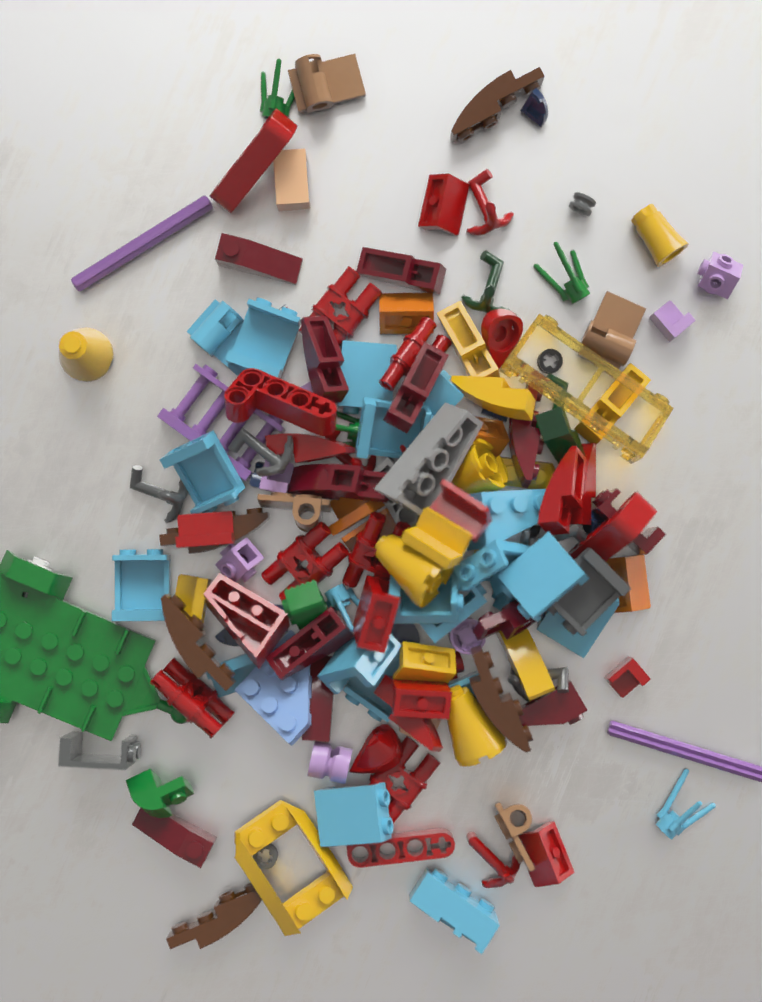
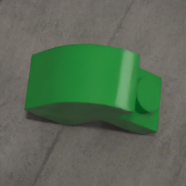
(156, 798)

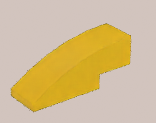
(467, 342)
(497, 396)
(613, 402)
(527, 664)

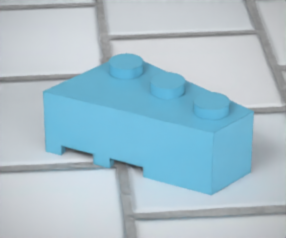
(509, 512)

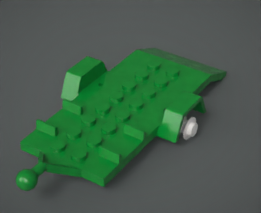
(68, 657)

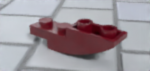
(525, 445)
(336, 481)
(508, 621)

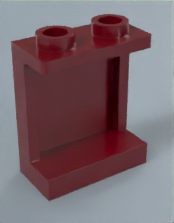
(643, 542)

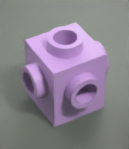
(719, 274)
(239, 561)

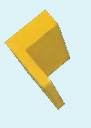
(438, 538)
(191, 591)
(425, 663)

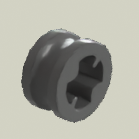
(582, 204)
(270, 863)

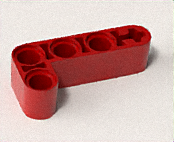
(254, 160)
(279, 398)
(618, 529)
(402, 853)

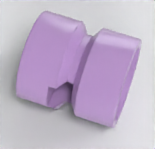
(463, 638)
(329, 762)

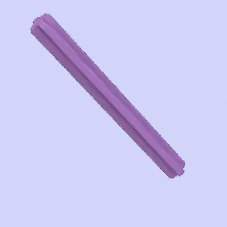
(142, 243)
(685, 750)

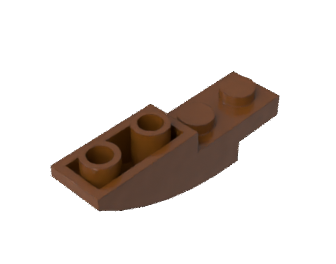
(485, 108)
(243, 526)
(186, 634)
(500, 709)
(230, 912)

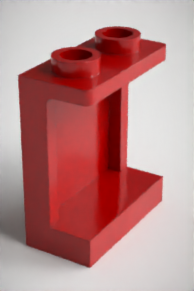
(375, 615)

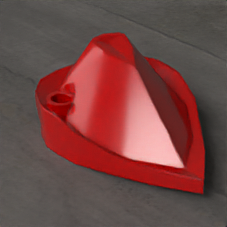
(500, 335)
(380, 751)

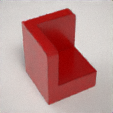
(627, 677)

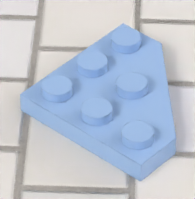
(280, 702)

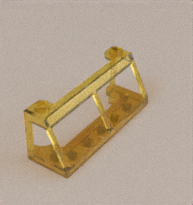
(631, 449)

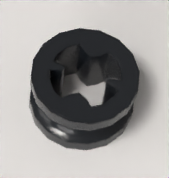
(549, 352)

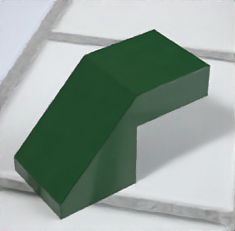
(557, 432)

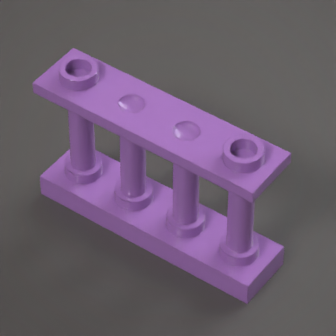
(176, 417)

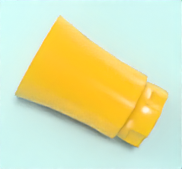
(658, 235)

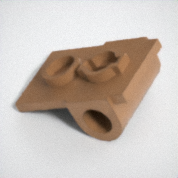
(325, 83)
(613, 329)
(299, 505)
(511, 831)

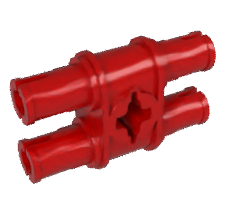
(355, 310)
(408, 351)
(304, 549)
(364, 551)
(192, 697)
(414, 780)

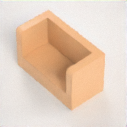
(291, 180)

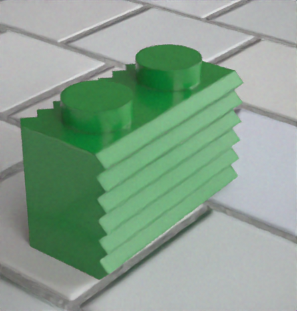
(304, 603)

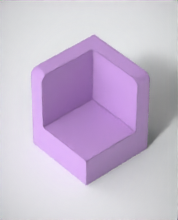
(671, 320)
(277, 482)

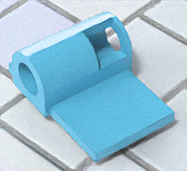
(217, 331)

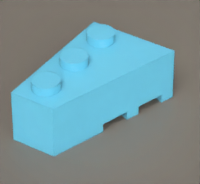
(455, 908)

